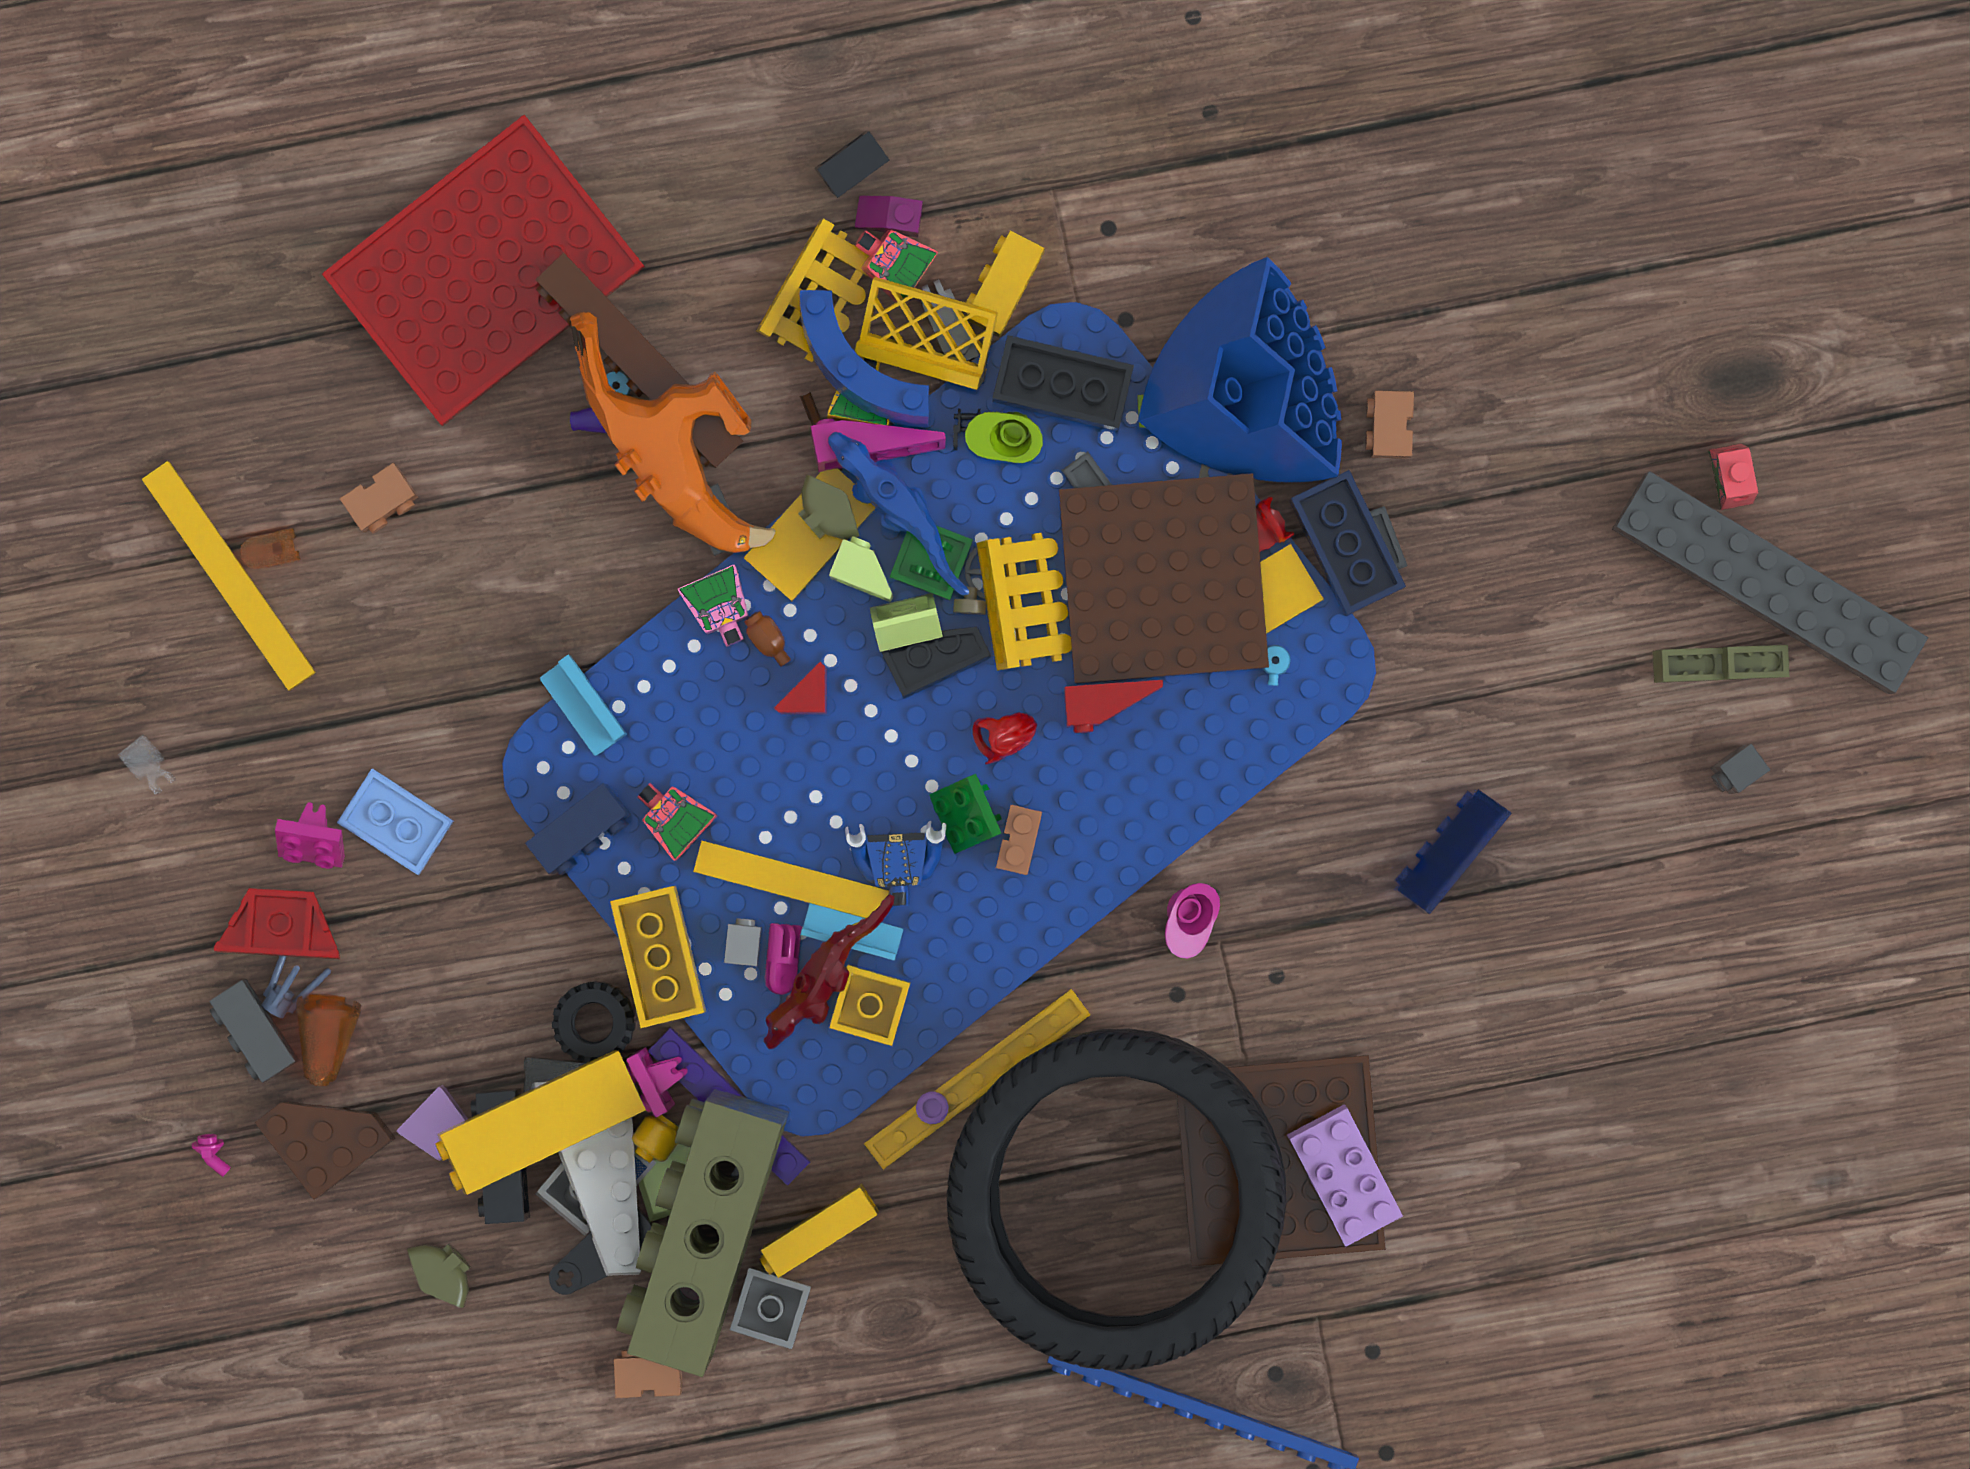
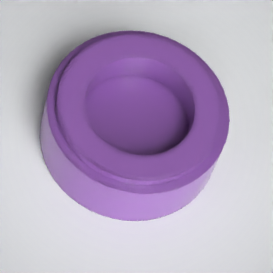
(932, 1107)

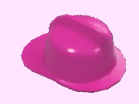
(1191, 919)

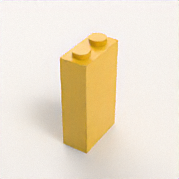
(818, 1231)

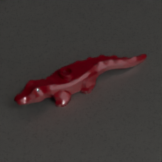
(821, 978)

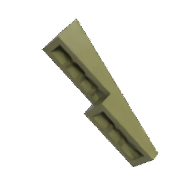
(1720, 663)

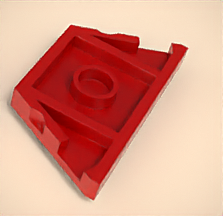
(279, 926)

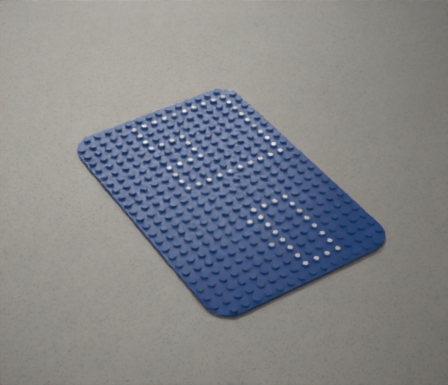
(789, 785)

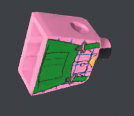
(718, 603)

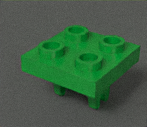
(917, 570)
(965, 813)

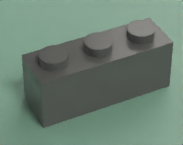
(252, 1031)

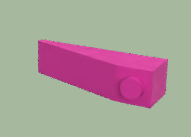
(882, 441)

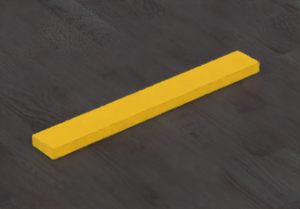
(228, 575)
(980, 1076)

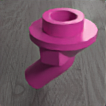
(208, 1146)

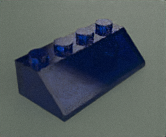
(1452, 851)

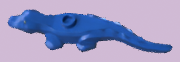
(899, 505)

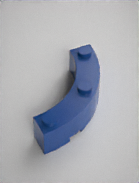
(850, 374)

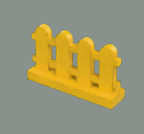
(820, 275)
(999, 589)

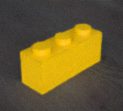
(1005, 279)

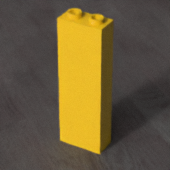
(539, 1123)

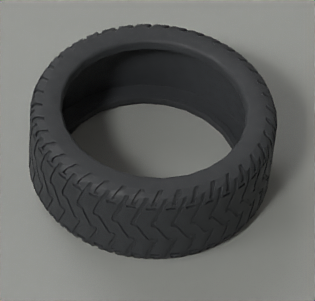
(1018, 1298)

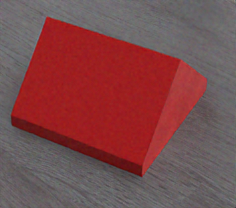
(808, 695)

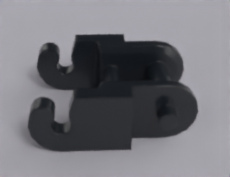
(957, 429)

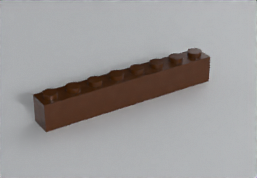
(630, 351)

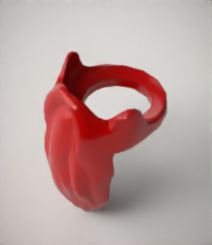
(1270, 525)
(1005, 735)

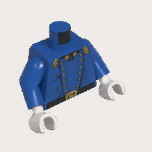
(897, 858)

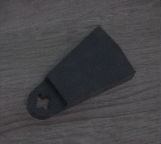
(585, 1261)

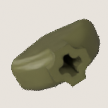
(827, 510)
(441, 1272)

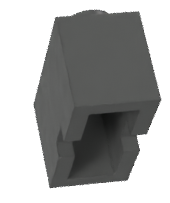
(1739, 769)

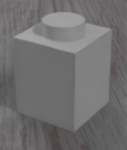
(743, 943)

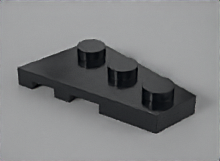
(935, 660)

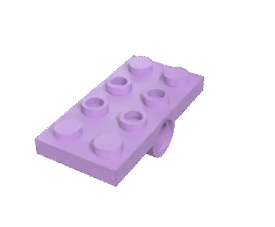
(1345, 1175)

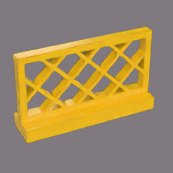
(926, 360)

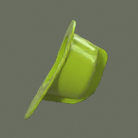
(1004, 437)

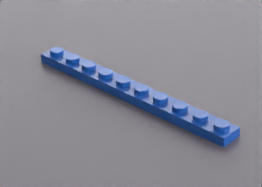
(1215, 1415)

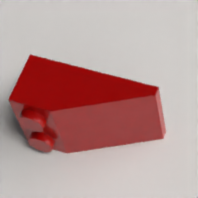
(1097, 703)

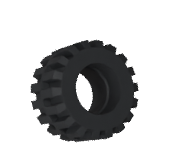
(585, 994)

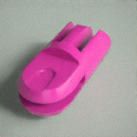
(782, 957)

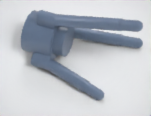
(279, 999)

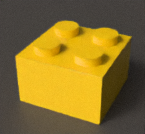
(870, 1005)

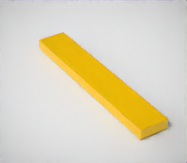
(788, 880)

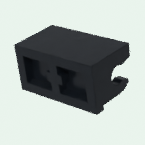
(852, 164)

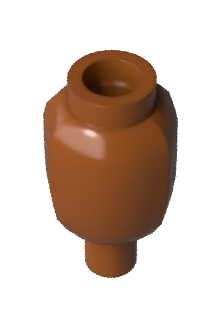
(767, 637)

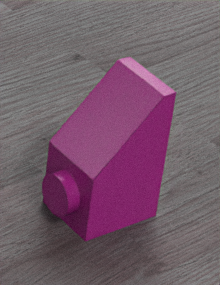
(889, 213)

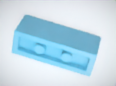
(582, 705)
(823, 921)

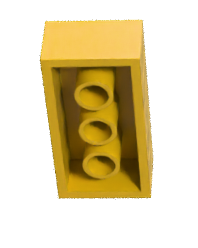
(658, 956)

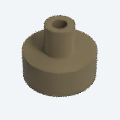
(970, 604)

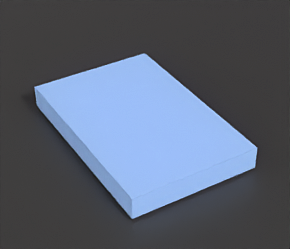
(395, 821)

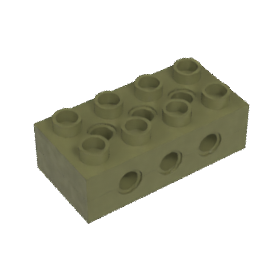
(659, 1317)

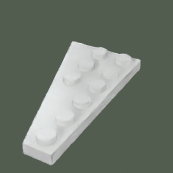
(605, 1185)

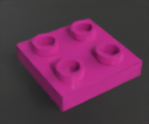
(310, 839)
(654, 1079)

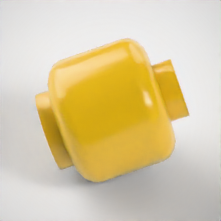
(655, 1138)

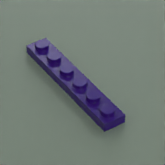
(702, 1081)

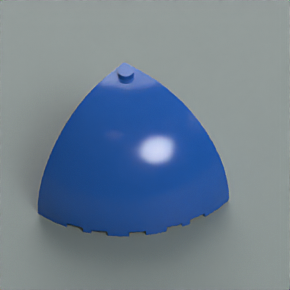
(1247, 383)

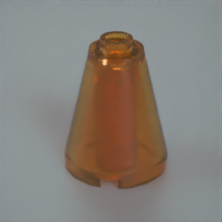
(325, 1034)

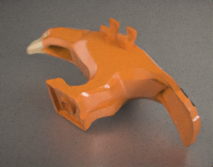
(659, 444)

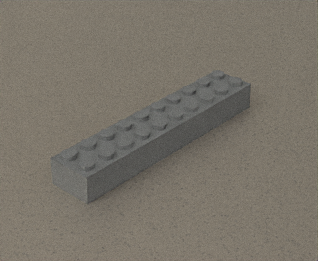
(1770, 583)

